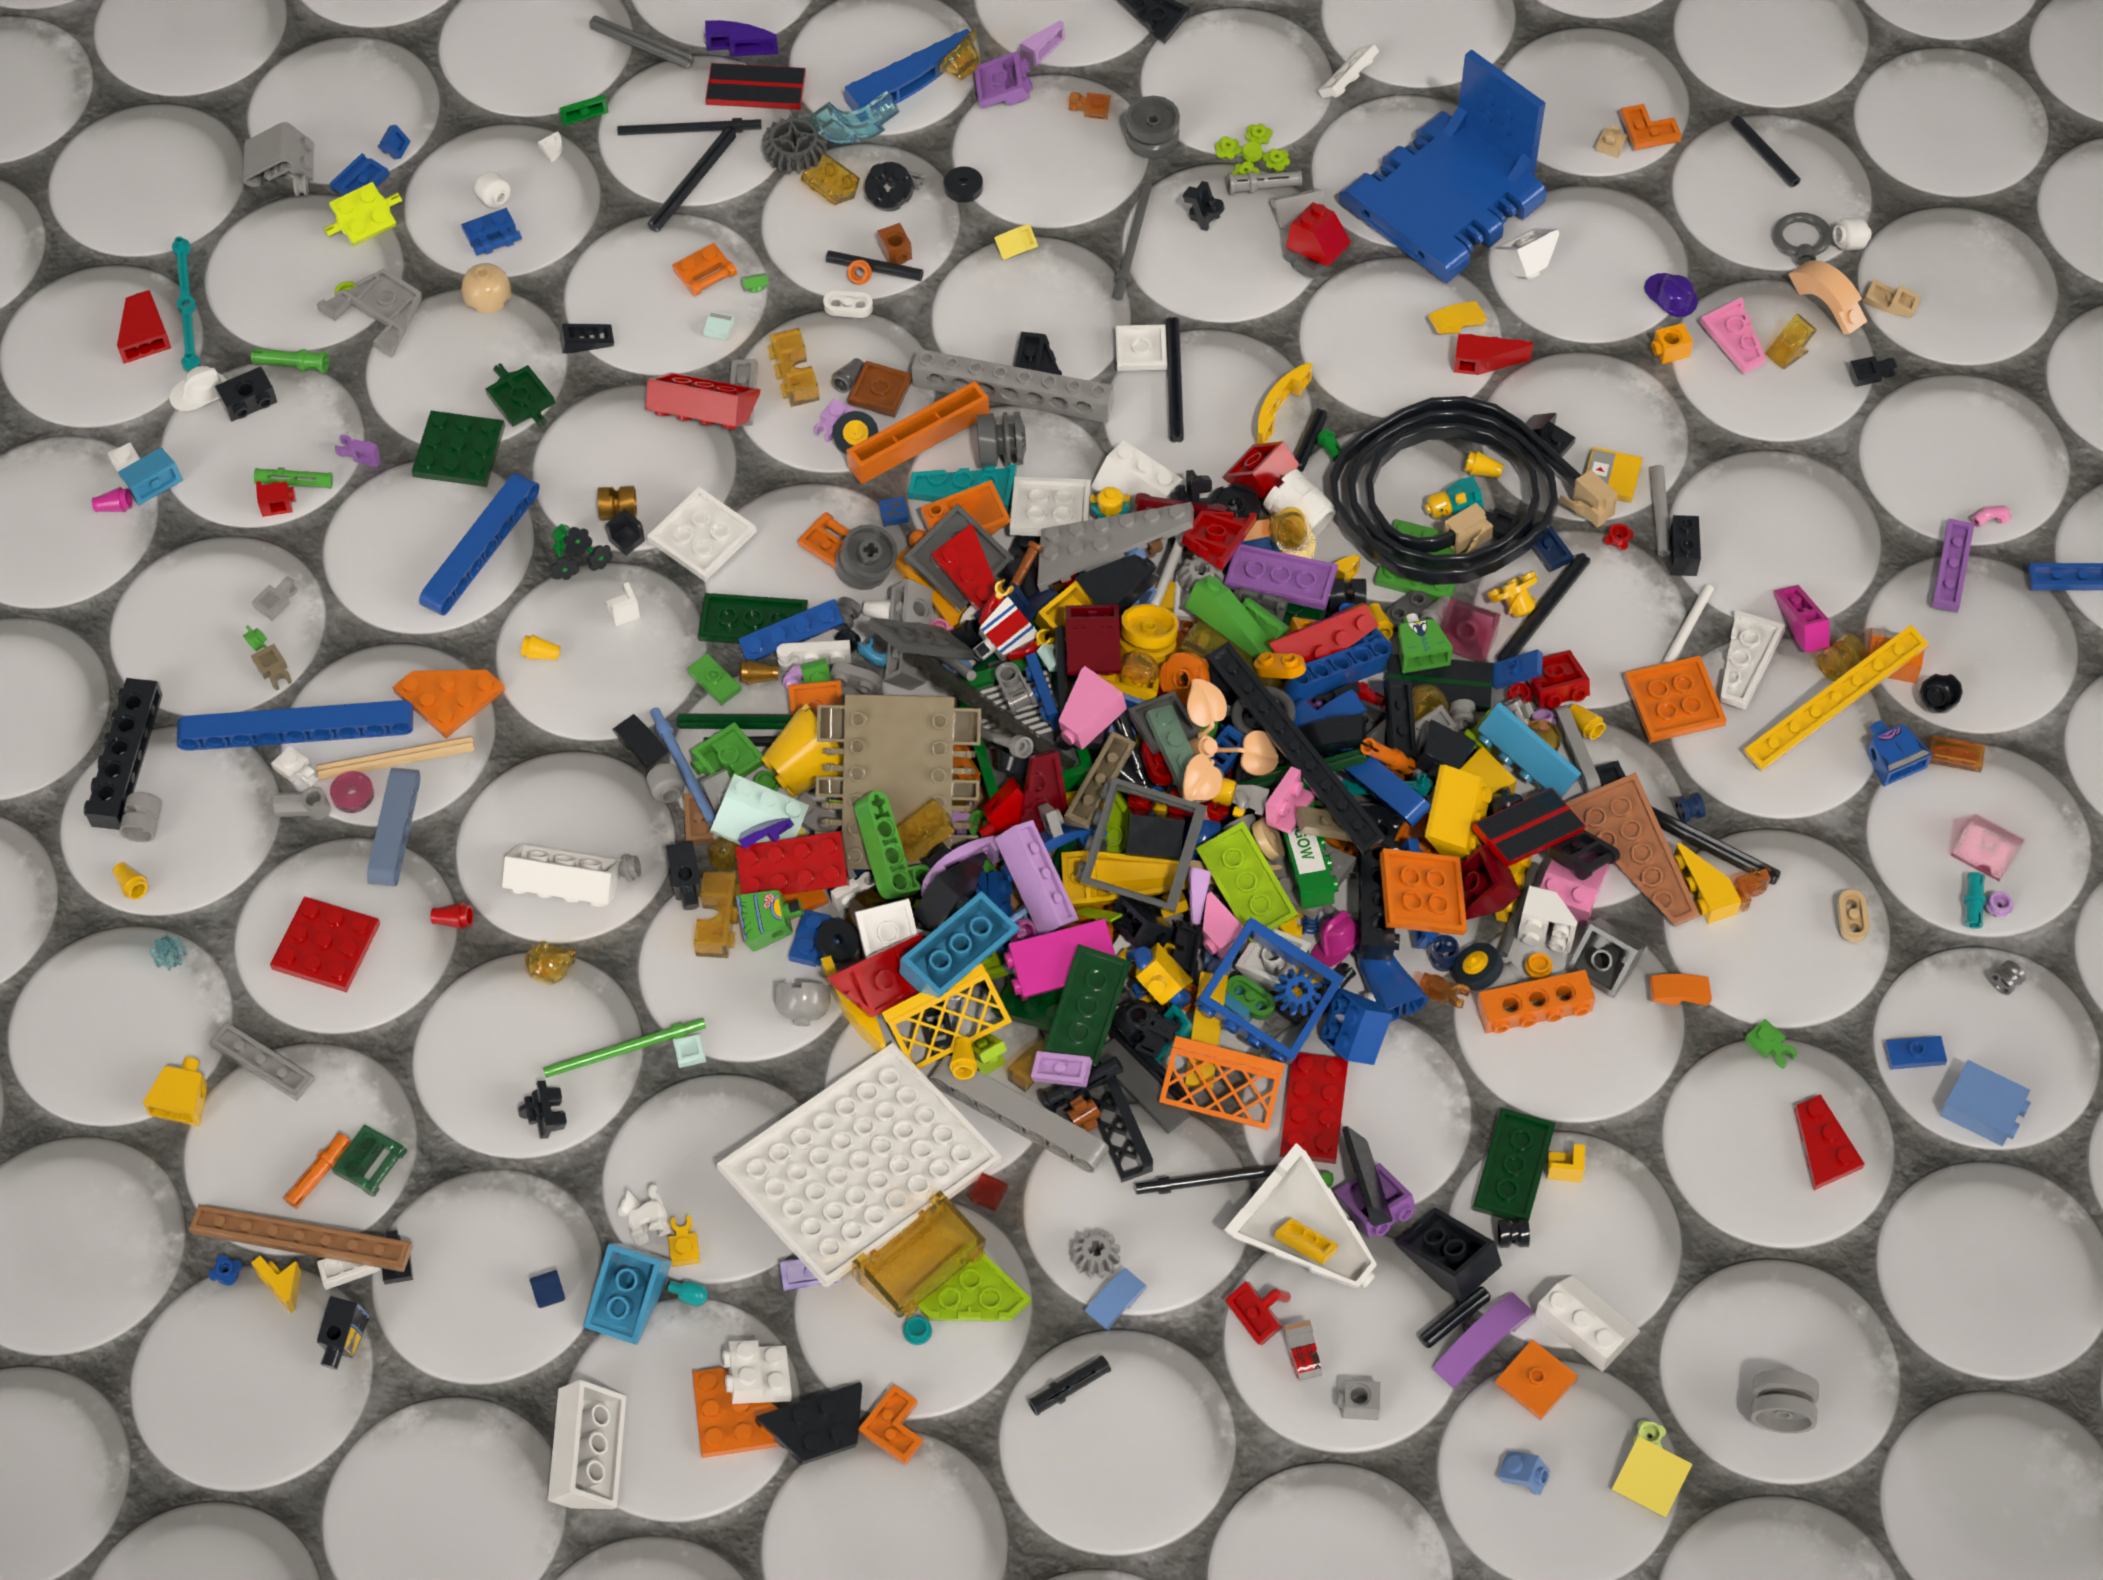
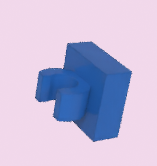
(394, 142)

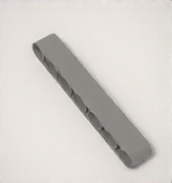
(1023, 1116)

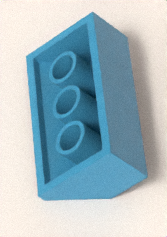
(1527, 751)
(957, 946)

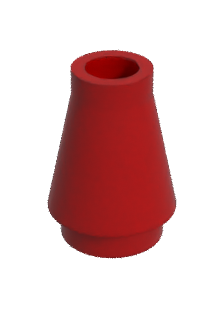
(454, 915)

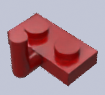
(1255, 1310)

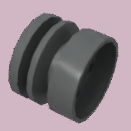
(1000, 439)

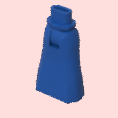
(1392, 986)

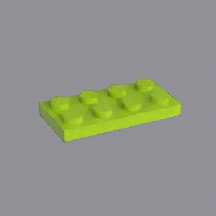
(1246, 878)

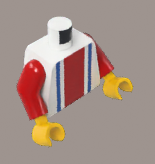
(1007, 629)

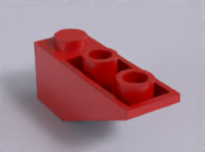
(1485, 354)

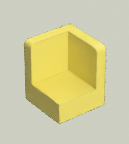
(1016, 241)

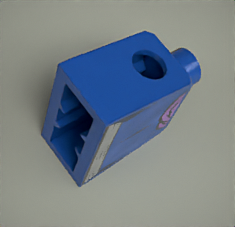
(1896, 753)

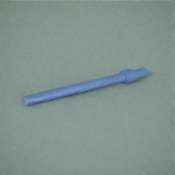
(665, 732)

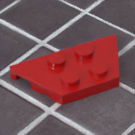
(1217, 535)
(875, 981)

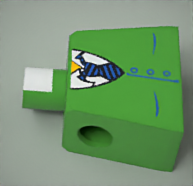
(1422, 645)

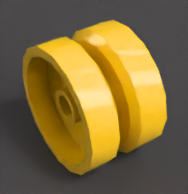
(1149, 630)

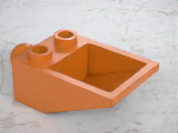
(980, 502)

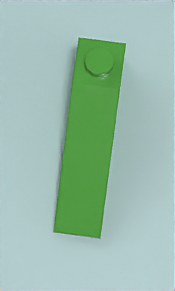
(1226, 614)

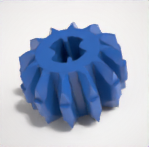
(1308, 989)

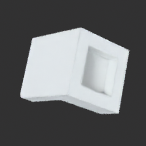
(624, 607)

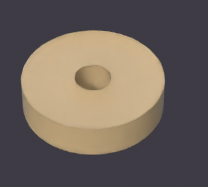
(1268, 839)

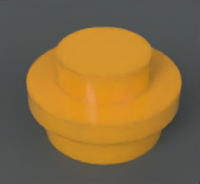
(1538, 966)

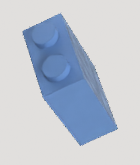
(1986, 1103)

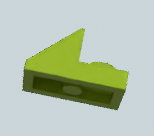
(988, 1053)

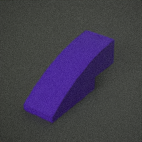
(739, 38)

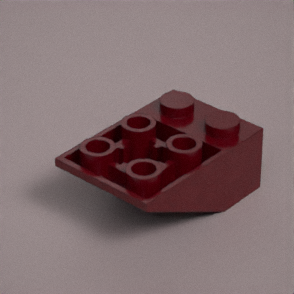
(1093, 639)

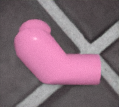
(1991, 512)

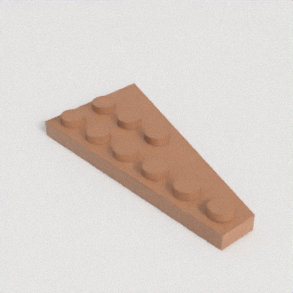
(1626, 820)

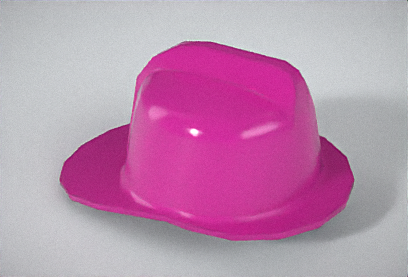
(1337, 939)

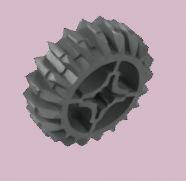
(780, 148)

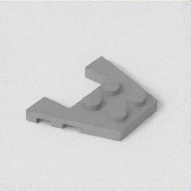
(384, 299)

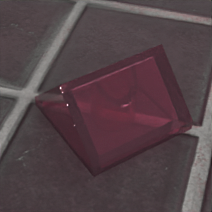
(1470, 629)
(1987, 847)

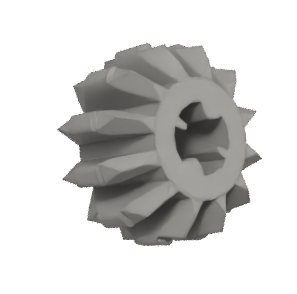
(1195, 570)
(1093, 1243)

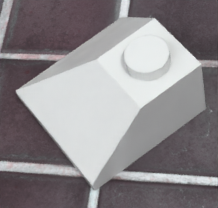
(1528, 252)

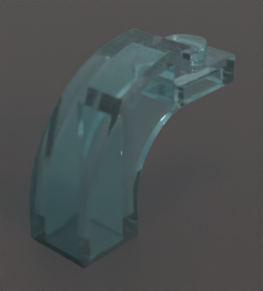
(856, 125)

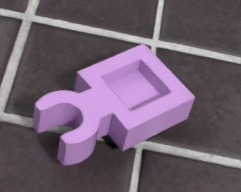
(829, 418)

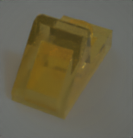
(1791, 342)

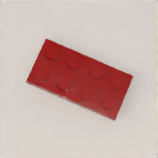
(794, 864)
(1314, 1106)

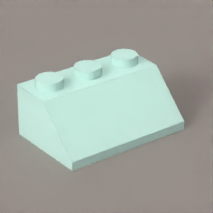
(751, 804)

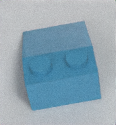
(626, 1292)

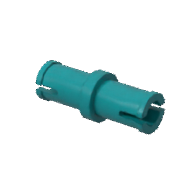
(1975, 900)

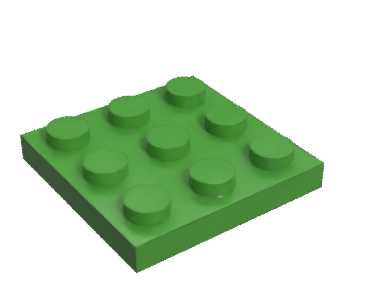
(1389, 580)

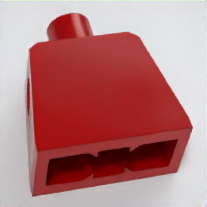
(1003, 809)

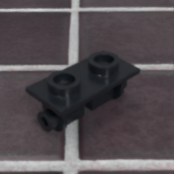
(1190, 941)

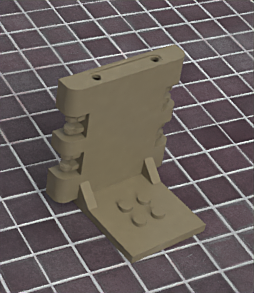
(898, 749)

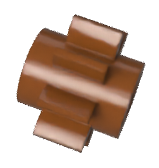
(1084, 1113)

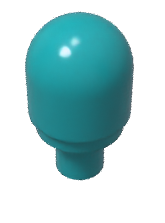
(689, 1292)

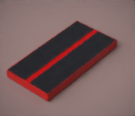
(755, 86)
(1528, 827)

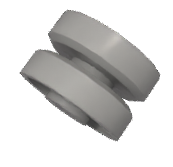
(1785, 1401)

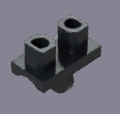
(1204, 206)
(1194, 486)
(538, 1109)

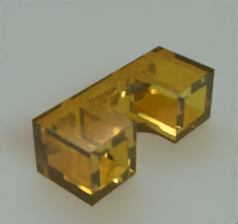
(798, 383)
(715, 935)

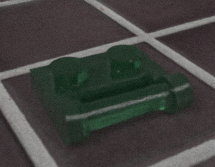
(361, 1156)

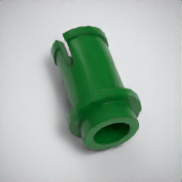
(1327, 439)

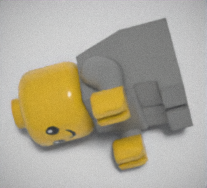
(1243, 796)

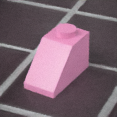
(1219, 927)

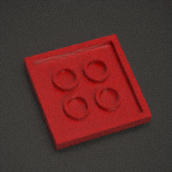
(325, 944)

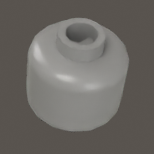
(665, 782)

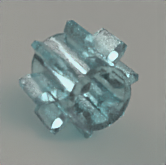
(168, 952)

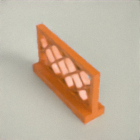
(1229, 1059)

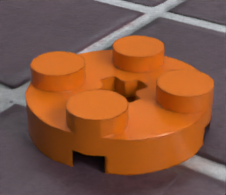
(1178, 665)

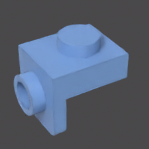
(1525, 1471)

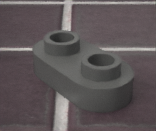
(1408, 606)

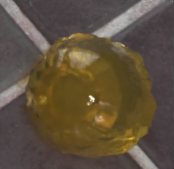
(1426, 699)
(549, 962)

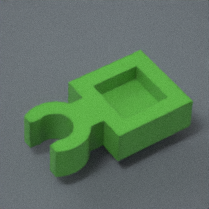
(1768, 1041)

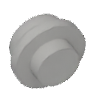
(630, 867)

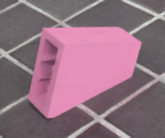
(1090, 709)

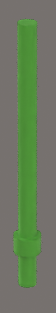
(676, 1031)

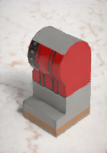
(1303, 1349)

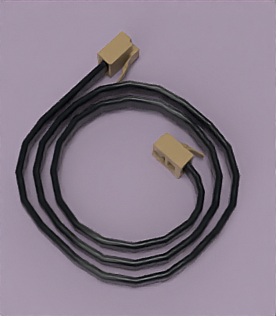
(1476, 422)

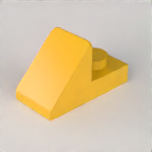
(282, 1284)

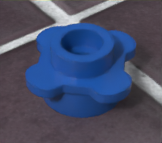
(226, 1278)

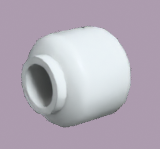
(492, 189)
(1851, 234)

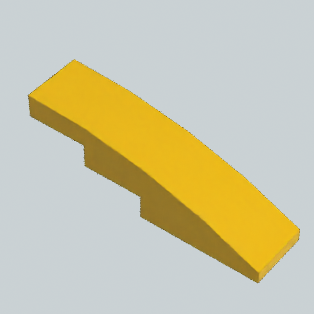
(866, 1026)
(1206, 1031)

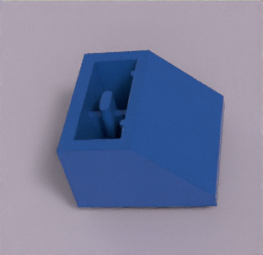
(1355, 1027)

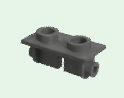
(1275, 605)

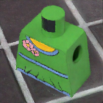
(766, 917)

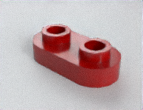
(1156, 767)

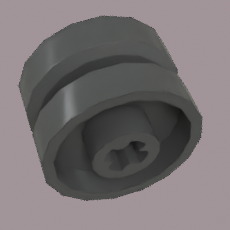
(1153, 126)
(866, 557)

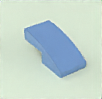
(1115, 1298)

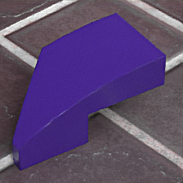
(772, 828)

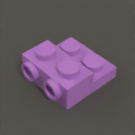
(1003, 80)
(1397, 1196)

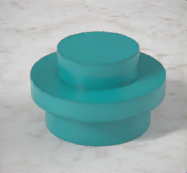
(917, 1330)

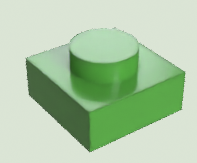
(755, 282)
(815, 671)

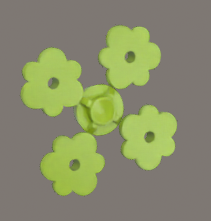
(1252, 151)

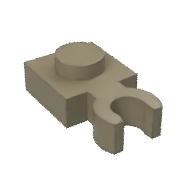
(272, 665)

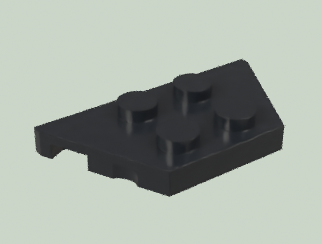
(817, 1425)

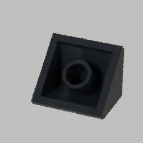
(1154, 834)

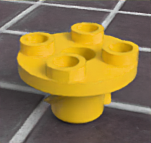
(1516, 594)

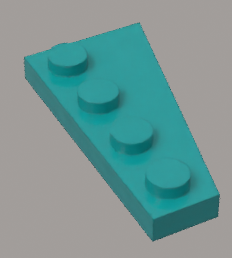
(941, 484)

